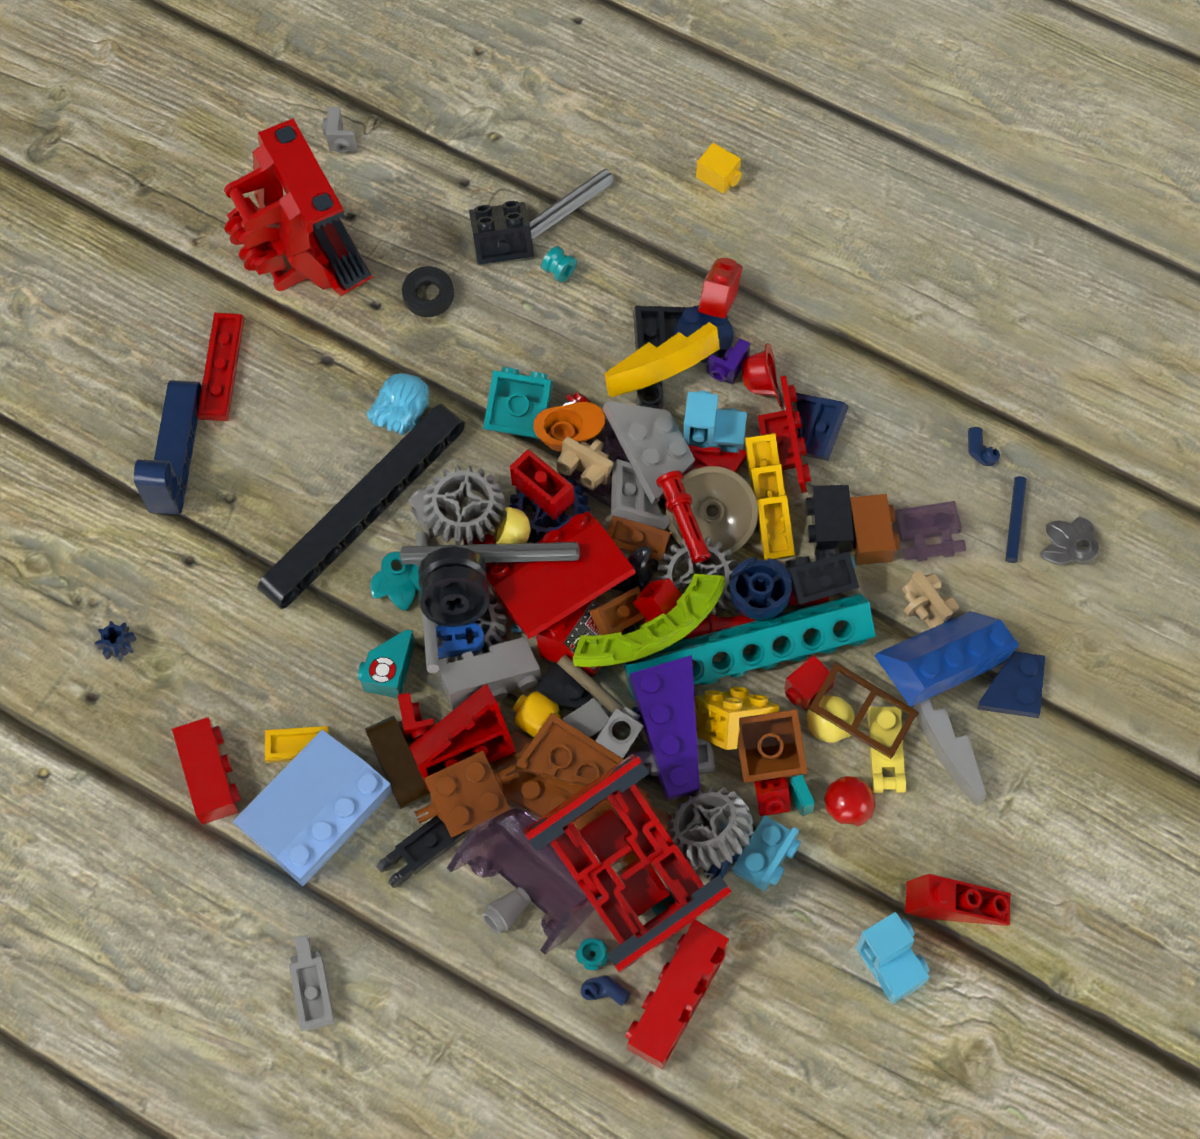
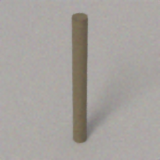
(594, 689)

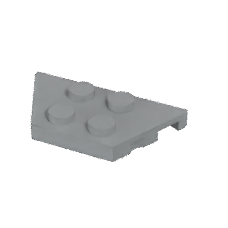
(649, 442)

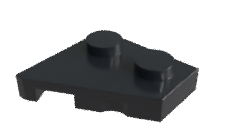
(655, 324)

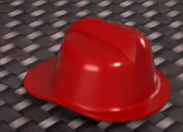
(761, 375)

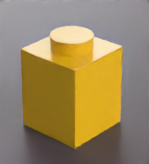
(719, 168)

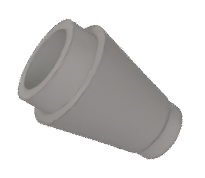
(505, 910)

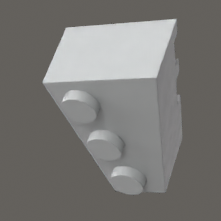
(504, 669)

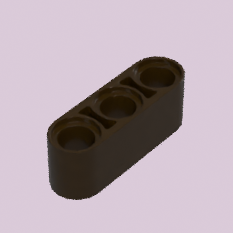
(397, 762)

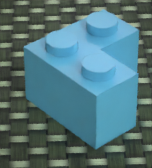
(713, 427)
(890, 957)

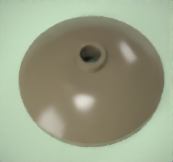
(735, 504)

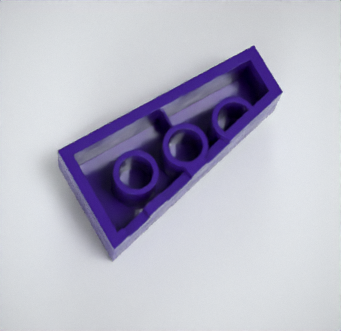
(668, 714)

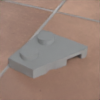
(630, 499)

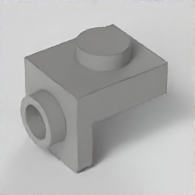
(337, 138)

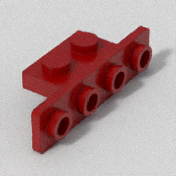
(785, 427)

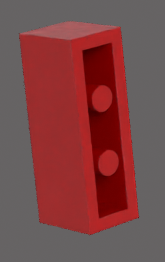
(206, 770)

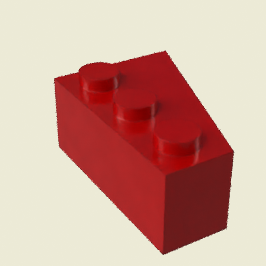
(463, 733)

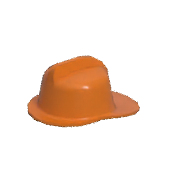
(576, 420)

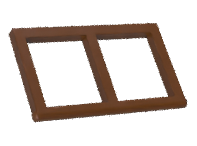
(852, 729)

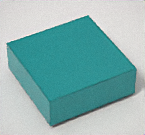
(801, 795)

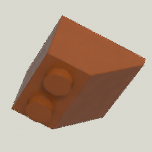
(771, 746)

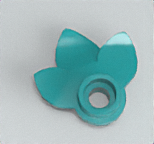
(398, 585)

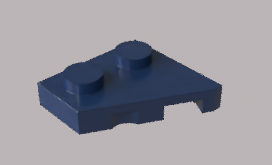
(820, 424)
(1017, 687)

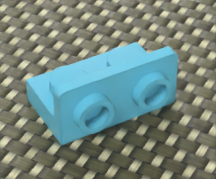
(767, 850)

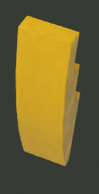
(658, 363)
(769, 491)

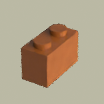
(873, 529)

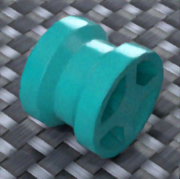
(559, 264)

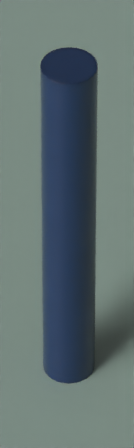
(1015, 519)

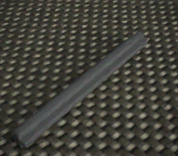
(502, 552)

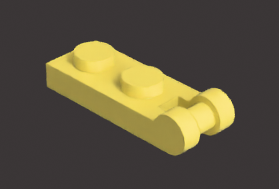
(884, 727)

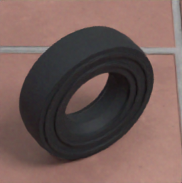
(422, 276)

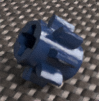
(108, 643)

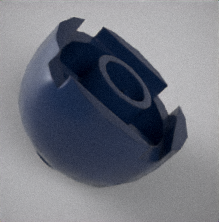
(760, 588)

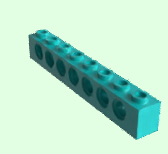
(792, 625)

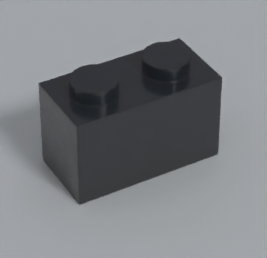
(830, 518)

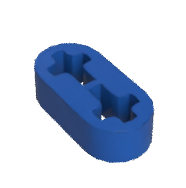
(455, 641)

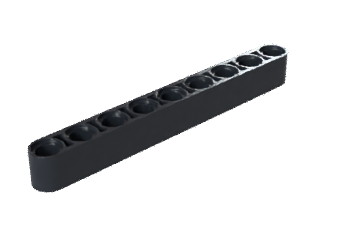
(361, 506)

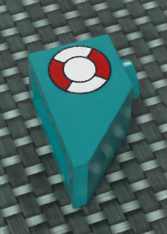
(387, 665)

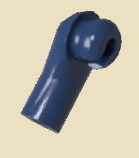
(978, 451)
(603, 987)

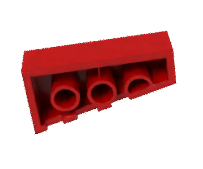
(678, 994)

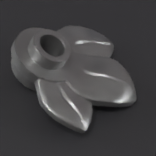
(1068, 539)

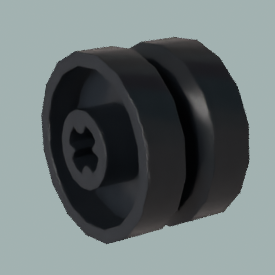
(453, 586)

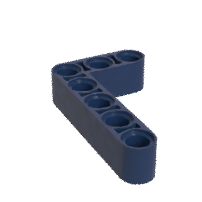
(165, 479)

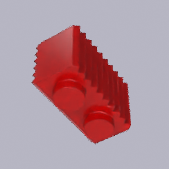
(720, 287)
(541, 484)

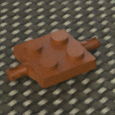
(466, 794)

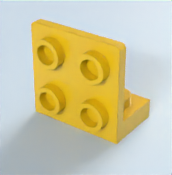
(719, 714)

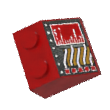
(565, 634)

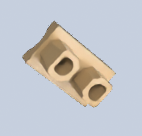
(588, 460)
(926, 602)

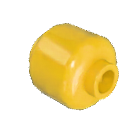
(533, 712)

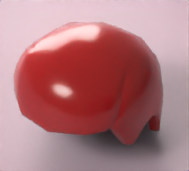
(850, 801)

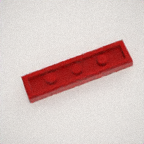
(220, 367)

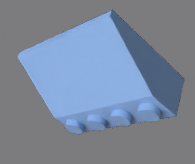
(313, 806)

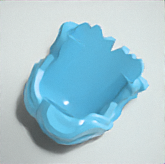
(400, 403)

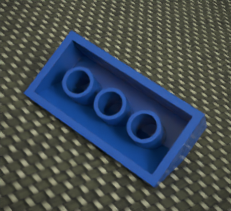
(947, 655)

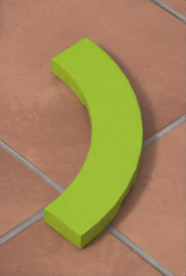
(656, 634)

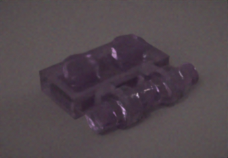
(928, 522)

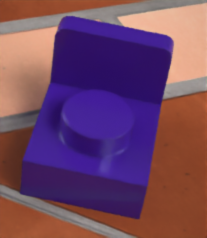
(731, 366)

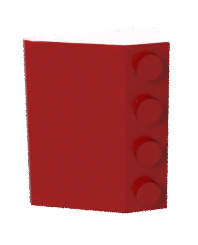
(547, 591)

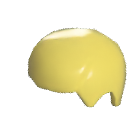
(514, 527)
(823, 729)

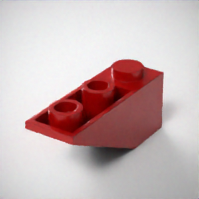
(956, 901)

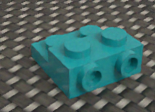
(516, 401)

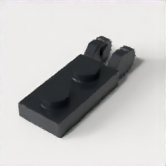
(419, 850)

